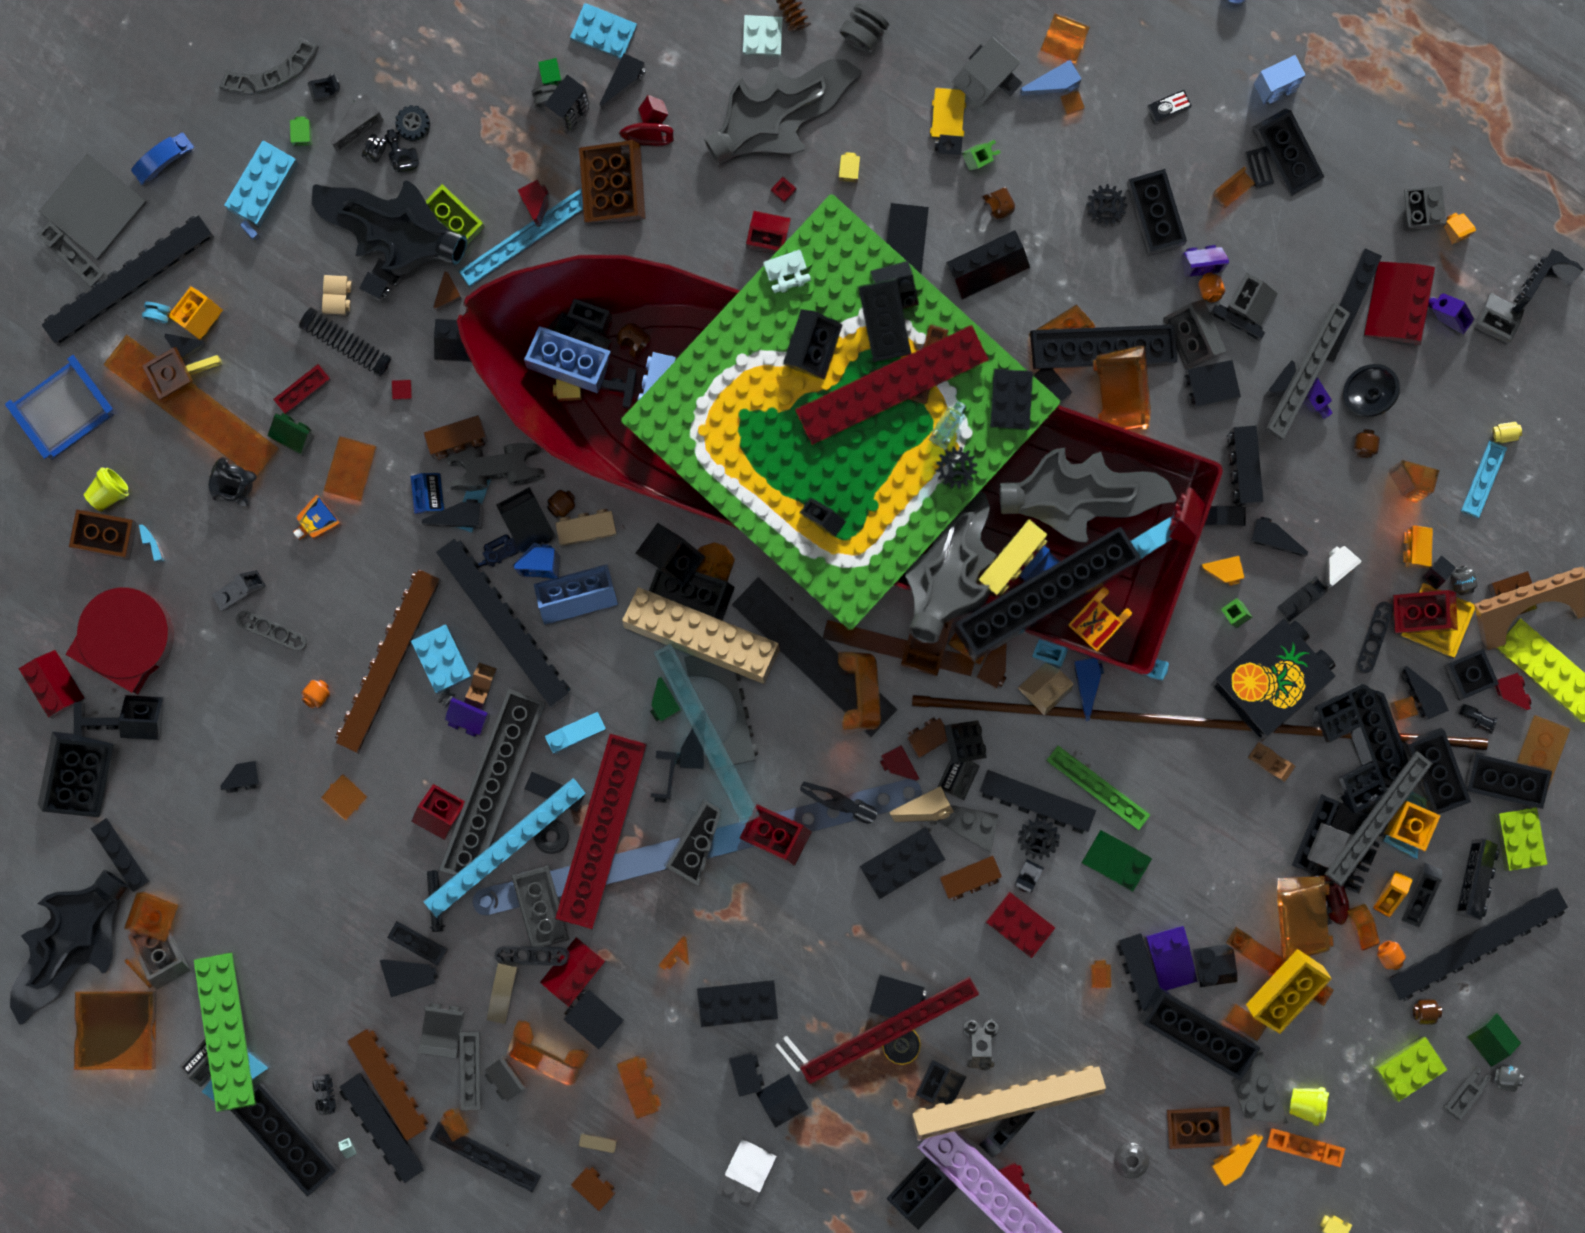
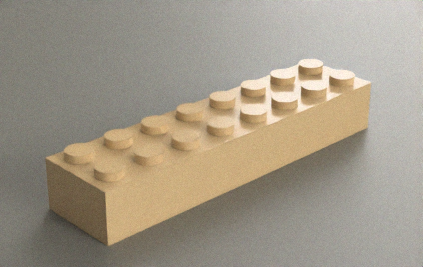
(701, 635)

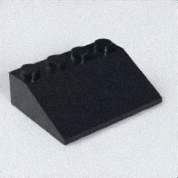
(75, 775)
(1477, 879)

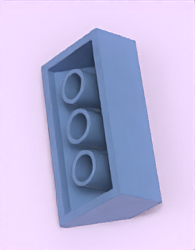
(567, 359)
(575, 594)

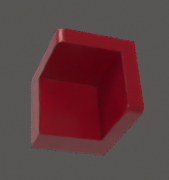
(653, 110)

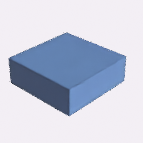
(249, 230)

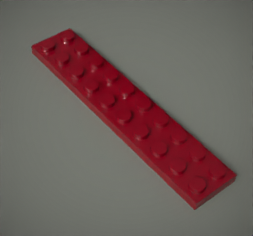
(892, 385)
(601, 831)

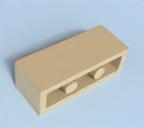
(585, 527)

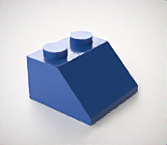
(539, 563)

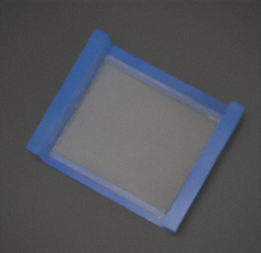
(61, 410)

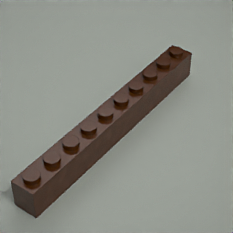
(388, 661)

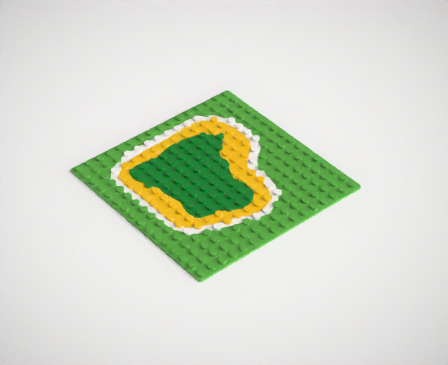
(735, 436)

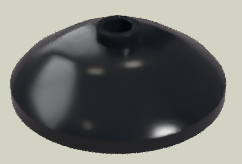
(1371, 381)

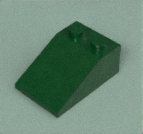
(1116, 861)

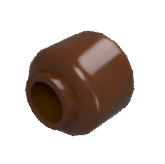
(1366, 443)
(561, 503)
(1427, 1012)

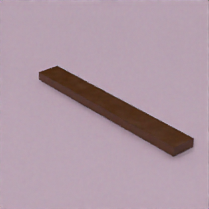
(890, 646)

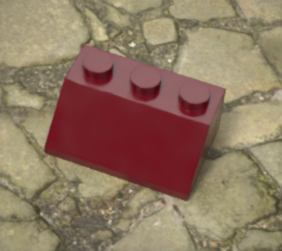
(51, 683)
(571, 978)

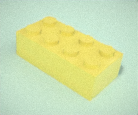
(1015, 555)

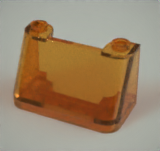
(1124, 388)
(867, 715)
(1303, 915)
(564, 1071)

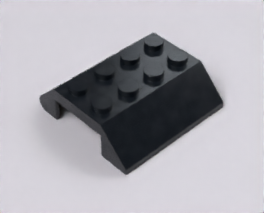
(1342, 818)

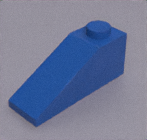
(1088, 677)

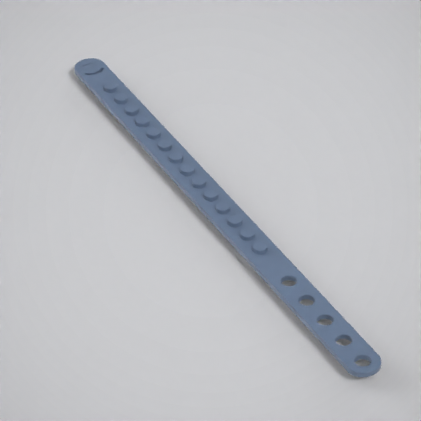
(725, 840)

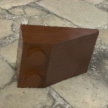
(1199, 1127)

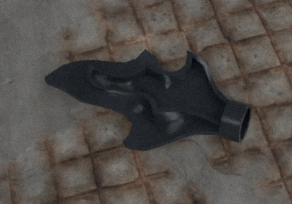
(397, 227)
(72, 937)

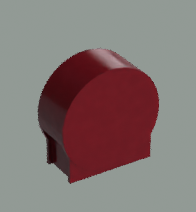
(123, 637)

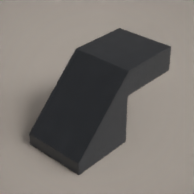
(1226, 516)

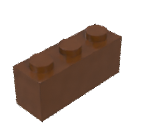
(970, 878)

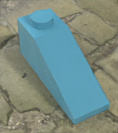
(1152, 538)
(575, 733)

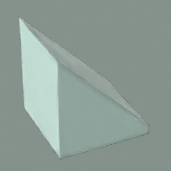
(347, 1148)

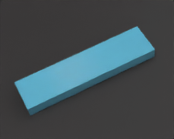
(1483, 479)

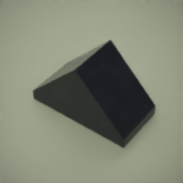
(185, 346)

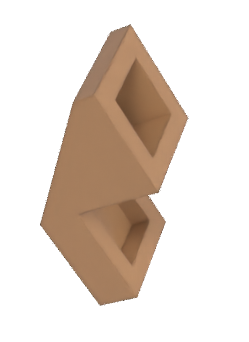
(480, 685)
(1271, 762)

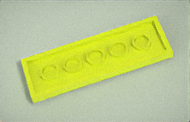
(1546, 667)

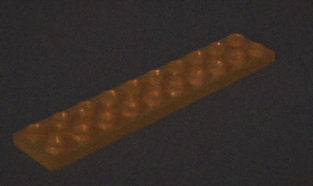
(195, 410)

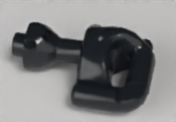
(398, 155)

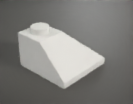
(1339, 564)

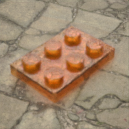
(350, 469)

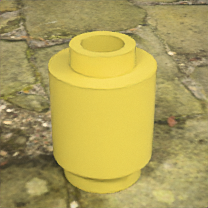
(1507, 432)

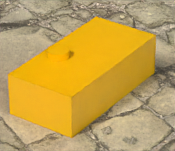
(1288, 991)

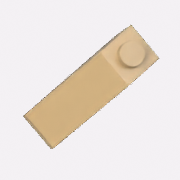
(927, 807)

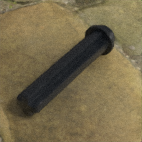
(433, 885)

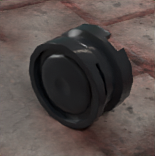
(374, 148)

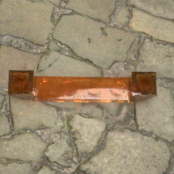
(1265, 958)

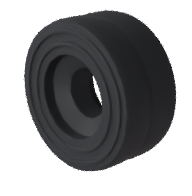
(556, 846)

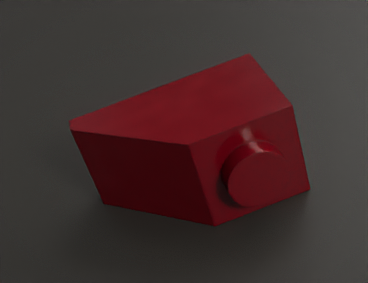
(535, 199)
(898, 764)

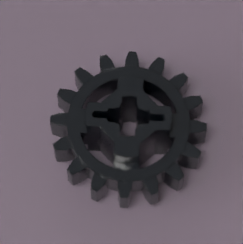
(1112, 210)
(963, 473)
(1042, 831)

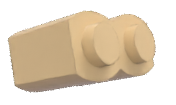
(335, 295)

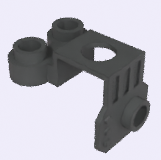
(981, 1059)

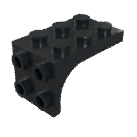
(1551, 265)

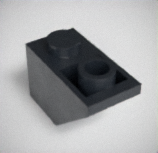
(242, 775)

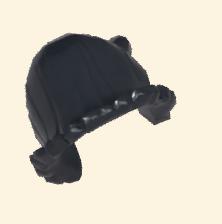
(230, 482)

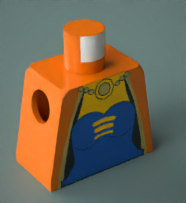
(316, 520)

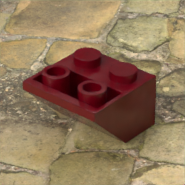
(767, 232)
(1187, 517)

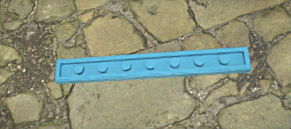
(522, 239)

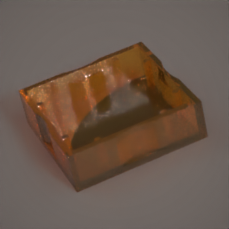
(115, 1030)

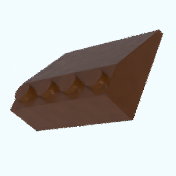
(612, 182)

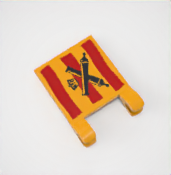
(1097, 622)

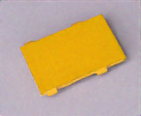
(948, 112)

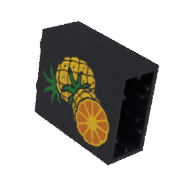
(1274, 678)

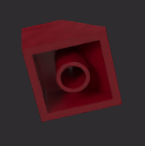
(438, 811)

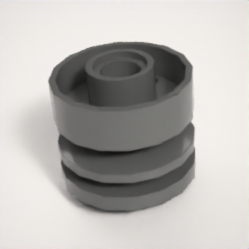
(862, 30)

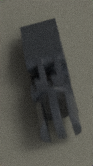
(862, 811)

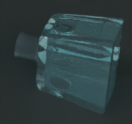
(948, 425)

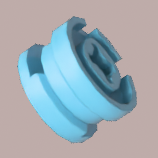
(156, 312)

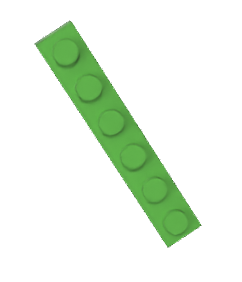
(1098, 787)

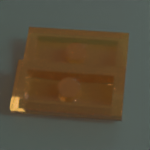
(1065, 38)

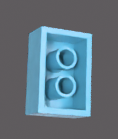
(441, 659)

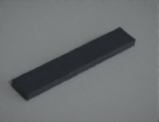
(487, 1158)

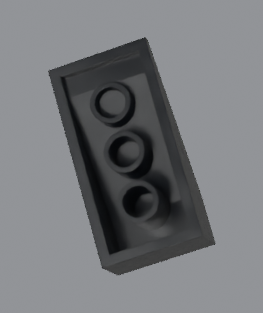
(1289, 151)
(699, 593)

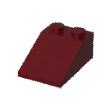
(1425, 612)
(776, 835)

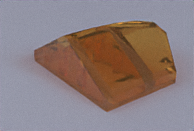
(717, 561)

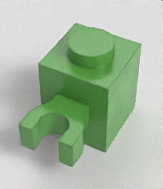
(979, 155)

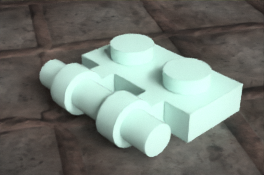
(784, 266)

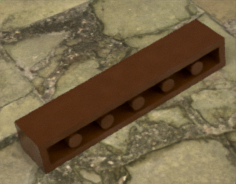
(387, 1084)

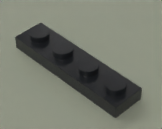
(120, 855)

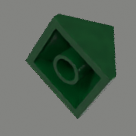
(1494, 1040)

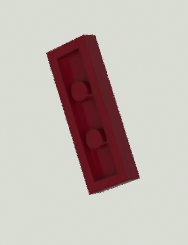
(301, 389)

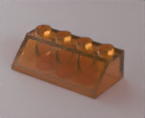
(1414, 480)

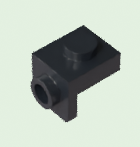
(324, 87)
(1028, 876)

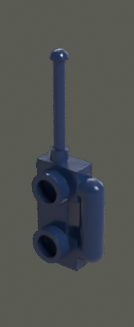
(493, 557)

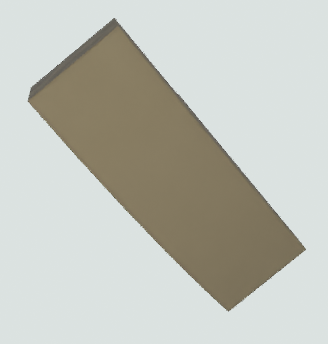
(502, 993)

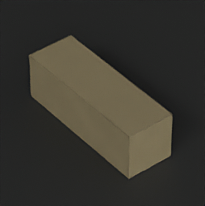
(597, 1143)

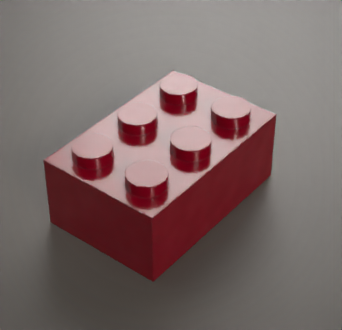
(1020, 925)

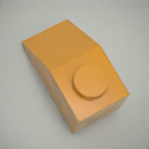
(1458, 227)
(1225, 570)
(1393, 893)

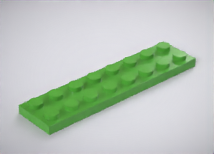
(224, 1032)

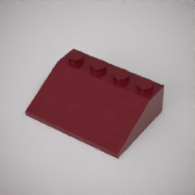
(1400, 302)

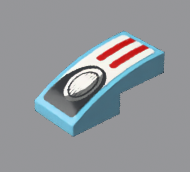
(149, 539)

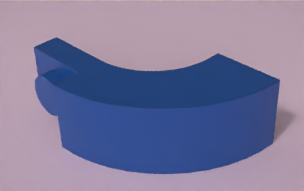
(160, 156)

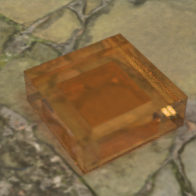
(1072, 102)

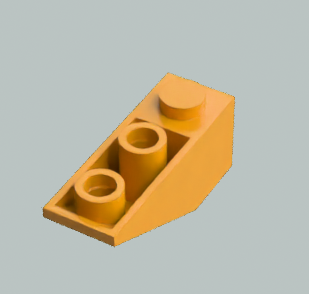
(1234, 1164)

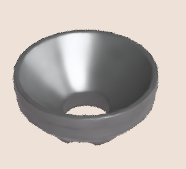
(1122, 1155)

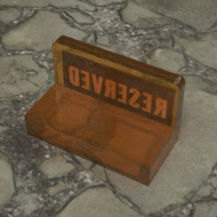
(1233, 187)

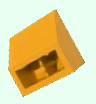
(1418, 547)

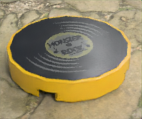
(903, 1049)

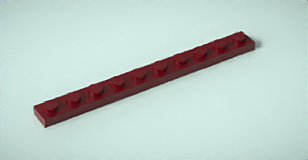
(889, 1030)

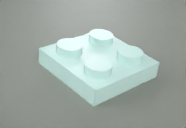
(762, 35)

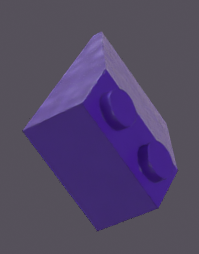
(1204, 261)
(1171, 958)

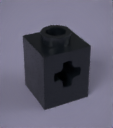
(955, 143)
(1439, 572)

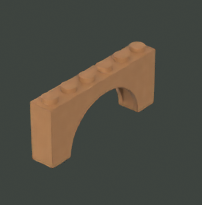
(1498, 612)

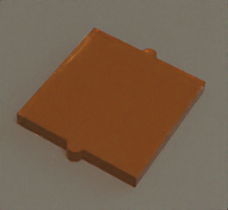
(344, 796)
(138, 973)

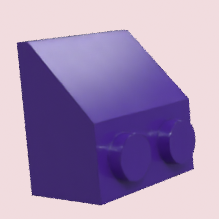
(467, 717)

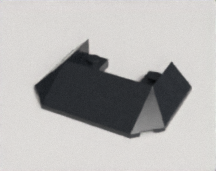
(1376, 739)

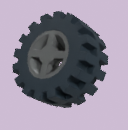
(409, 117)

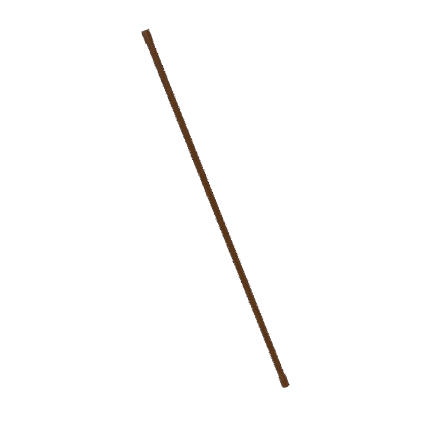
(927, 701)

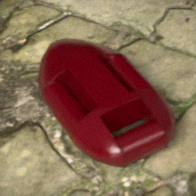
(648, 134)
(1338, 902)

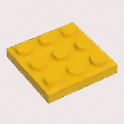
(1448, 641)

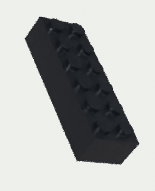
(1199, 1033)
(286, 1141)

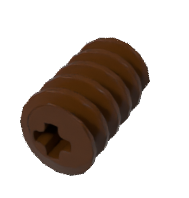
(794, 14)

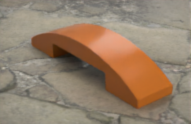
(1305, 1147)

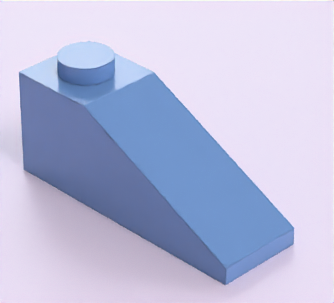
(1056, 81)

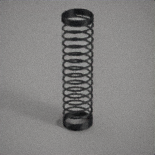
(382, 363)

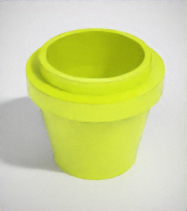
(106, 489)
(1310, 1104)

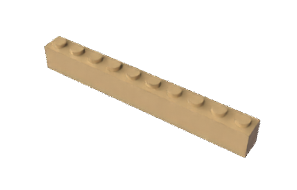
(1008, 1103)

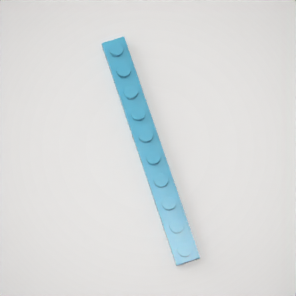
(504, 847)

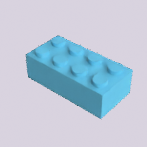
(261, 184)

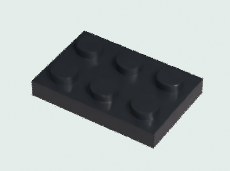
(1011, 399)
(965, 741)

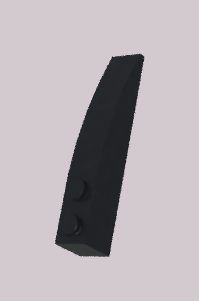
(1354, 293)

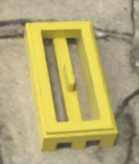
(204, 365)

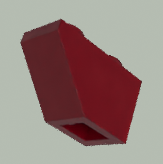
(1512, 692)

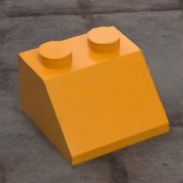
(195, 312)
(1413, 825)

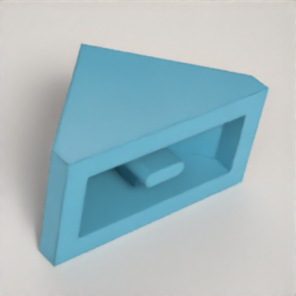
(1050, 653)

